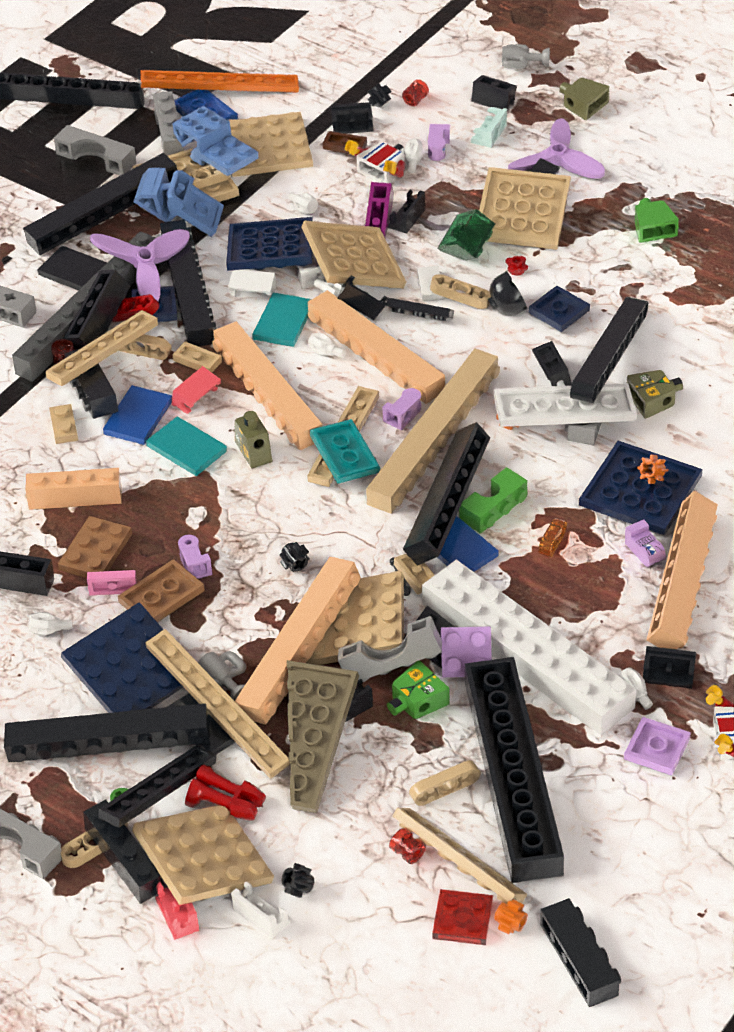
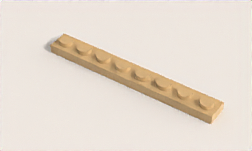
(219, 704)

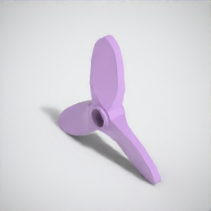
(560, 155)
(145, 257)

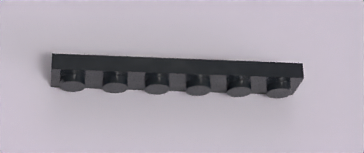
(156, 786)

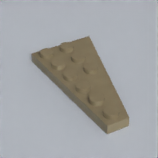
(315, 723)

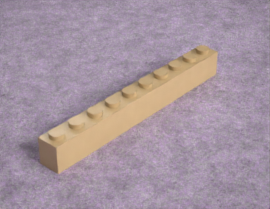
(432, 431)

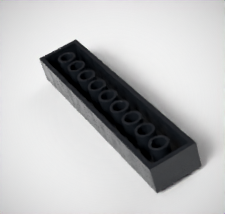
(513, 771)

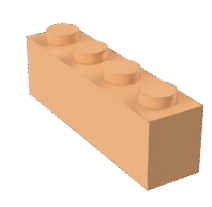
(73, 488)

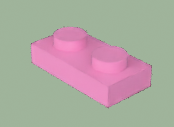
(110, 582)

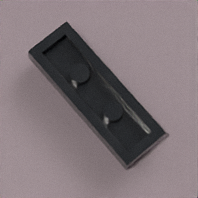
(419, 309)

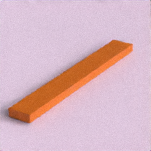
(219, 81)

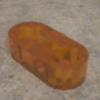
(552, 537)

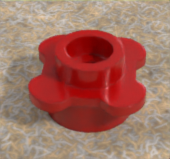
(516, 265)

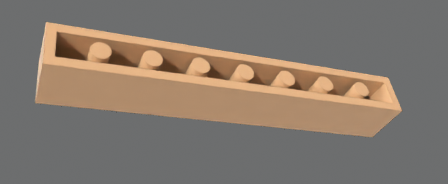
(375, 346)
(266, 384)
(683, 572)
(298, 638)

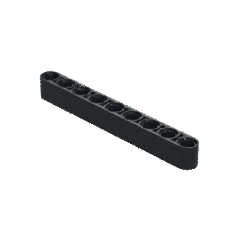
(71, 90)
(609, 350)

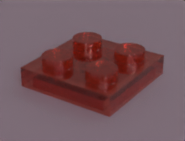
(462, 917)

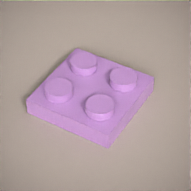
(464, 646)
(657, 746)

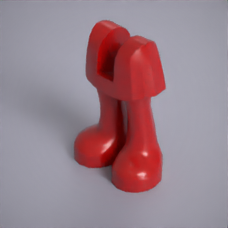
(245, 796)

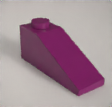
(380, 206)

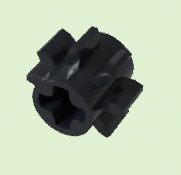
(379, 95)
(294, 556)
(297, 880)

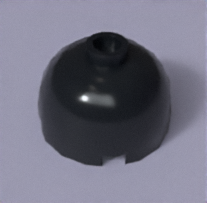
(506, 295)

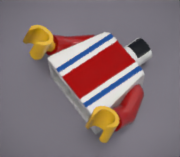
(379, 162)
(722, 721)

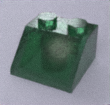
(467, 235)

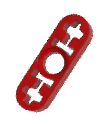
(146, 303)

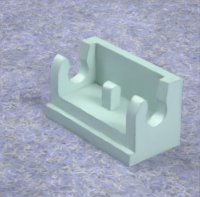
(491, 128)

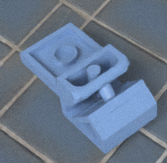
(214, 141)
(178, 198)

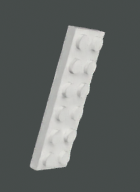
(554, 406)

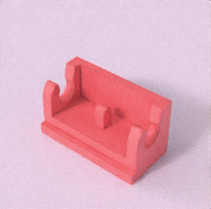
(194, 389)
(179, 918)

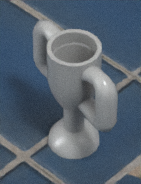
(517, 56)
(220, 672)

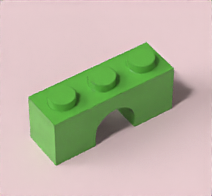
(506, 492)

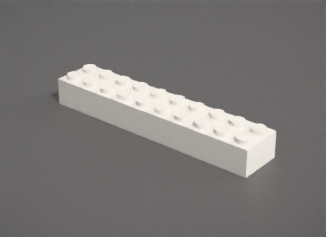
(540, 653)

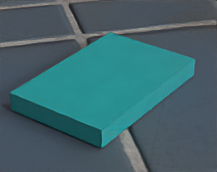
(282, 320)
(186, 446)
(344, 451)

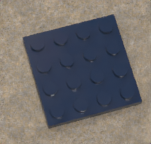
(268, 244)
(624, 496)
(119, 665)

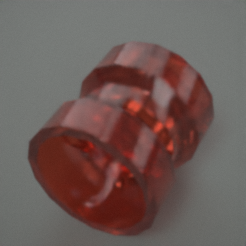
(415, 92)
(59, 348)
(409, 847)

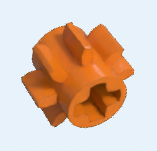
(652, 465)
(511, 916)

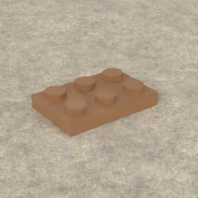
(94, 547)
(163, 590)

